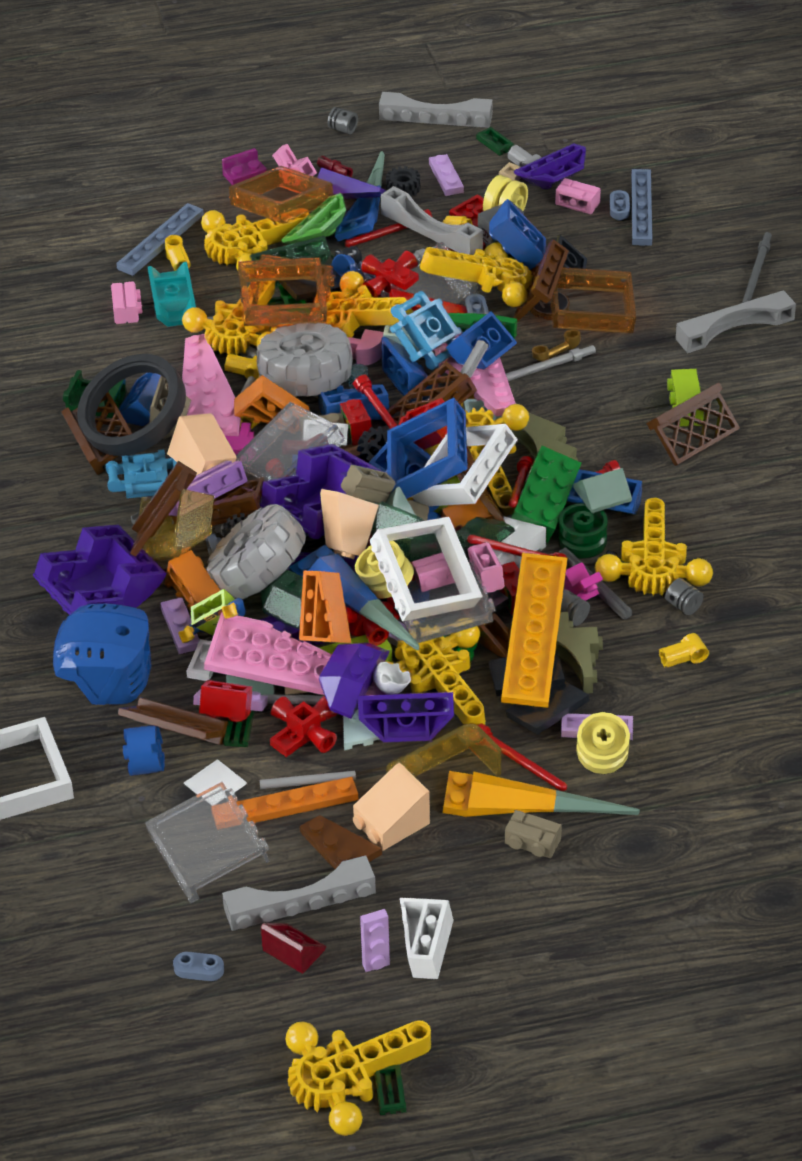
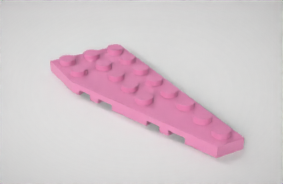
(490, 383)
(208, 385)
(263, 654)

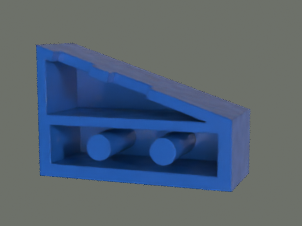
(330, 401)

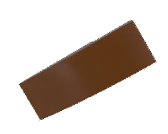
(495, 636)

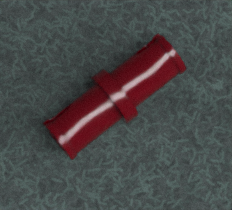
(334, 165)

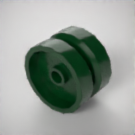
(582, 531)

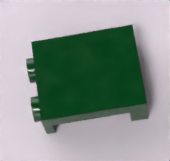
(78, 385)

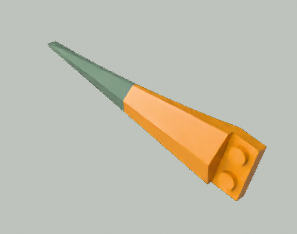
(489, 795)

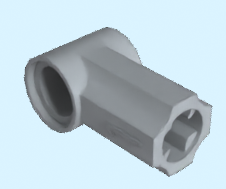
(520, 156)

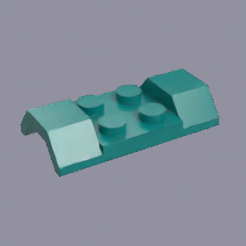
(171, 294)

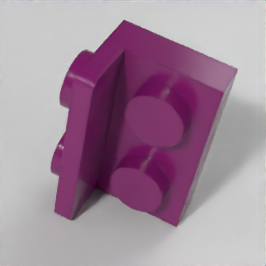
(242, 166)

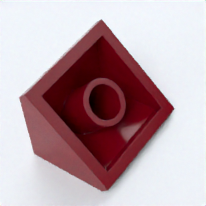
(290, 945)

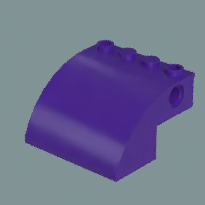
(300, 494)
(99, 571)

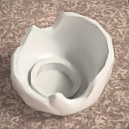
(390, 678)

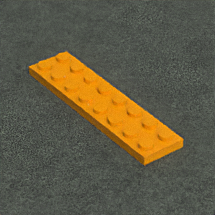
(534, 630)

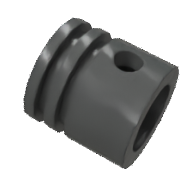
(342, 120)
(685, 597)
(575, 606)

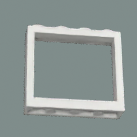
(498, 443)
(453, 554)
(41, 795)

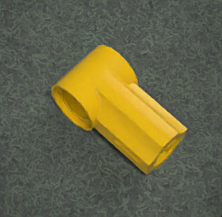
(175, 251)
(242, 365)
(689, 649)

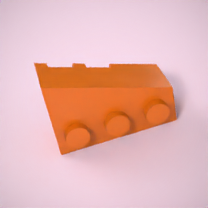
(263, 401)
(190, 579)
(323, 608)

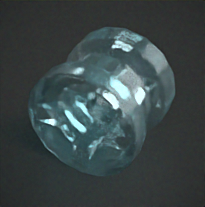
(356, 371)

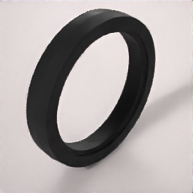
(152, 432)

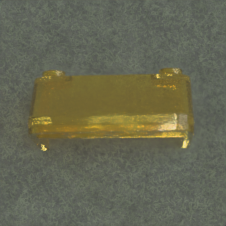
(191, 527)
(449, 745)

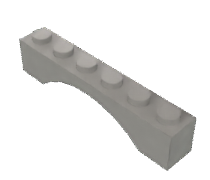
(467, 113)
(402, 209)
(770, 309)
(252, 906)

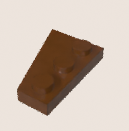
(336, 842)

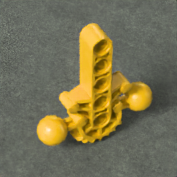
(238, 241)
(485, 267)
(357, 307)
(227, 329)
(516, 418)
(653, 560)
(439, 668)
(307, 1072)

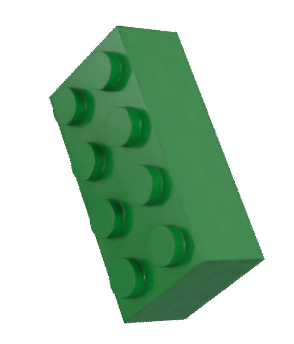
(546, 489)

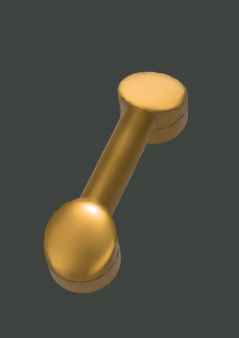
(572, 340)

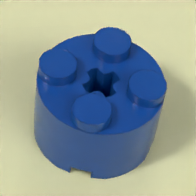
(144, 750)

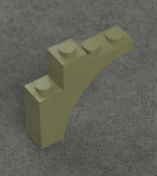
(545, 433)
(579, 650)

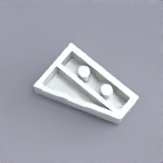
(525, 536)
(426, 934)

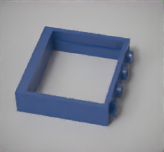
(445, 414)

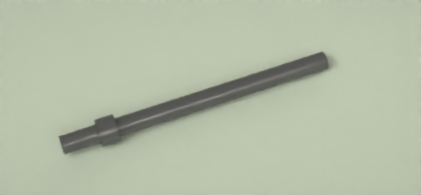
(763, 249)

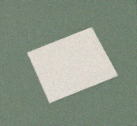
(212, 775)

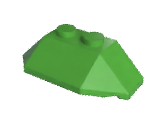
(320, 221)

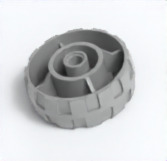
(305, 358)
(256, 551)

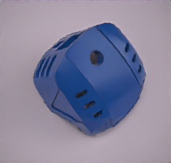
(123, 638)

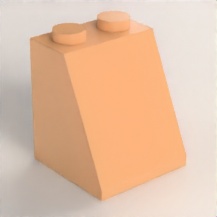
(200, 443)
(346, 522)
(393, 808)

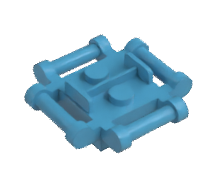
(427, 327)
(141, 473)

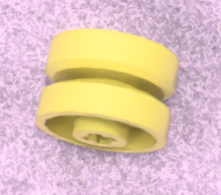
(504, 188)
(369, 572)
(603, 743)

